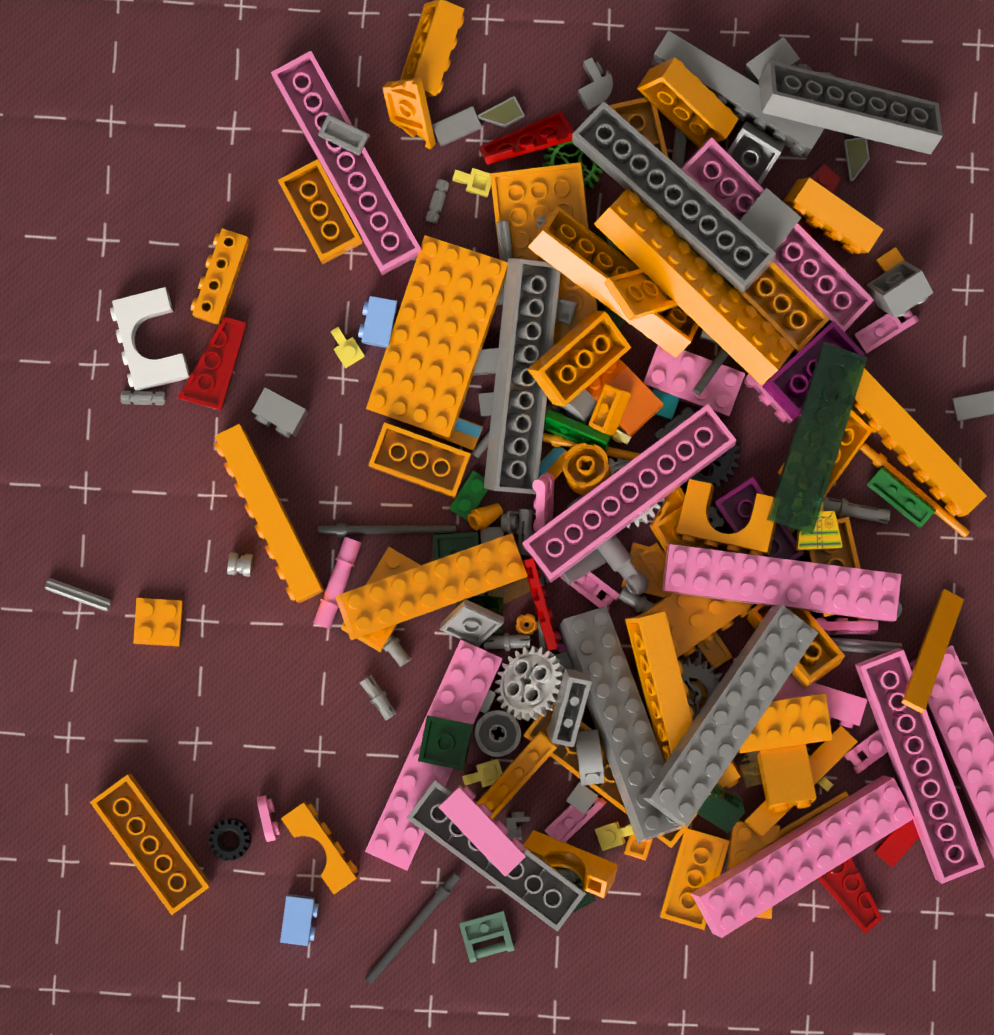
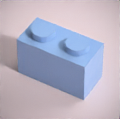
(379, 321)
(298, 920)

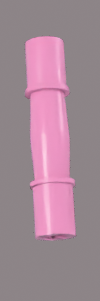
(337, 582)

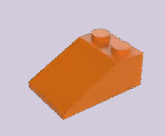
(642, 403)

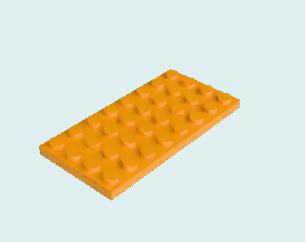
(535, 192)
(438, 336)

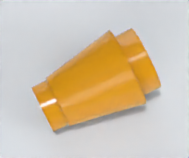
(484, 516)

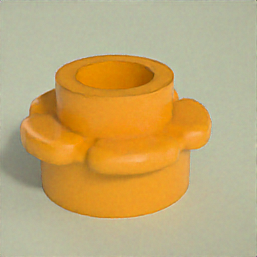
(530, 619)

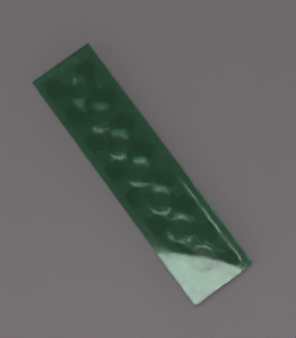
(817, 438)

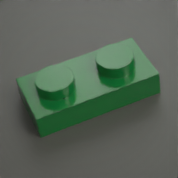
(469, 496)

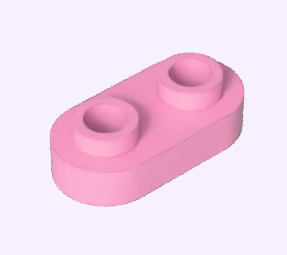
(265, 808)

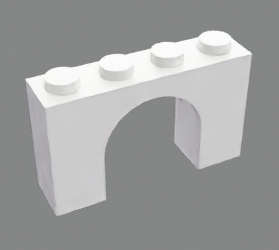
(130, 314)

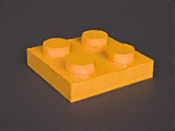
(158, 622)

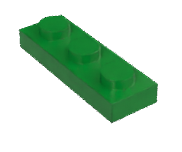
(575, 430)
(901, 497)

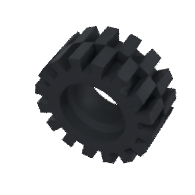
(229, 853)

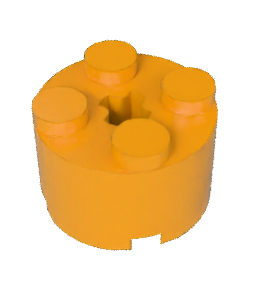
(586, 457)

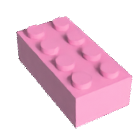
(681, 374)
(482, 830)

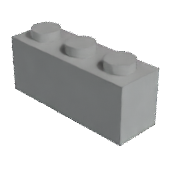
(569, 707)

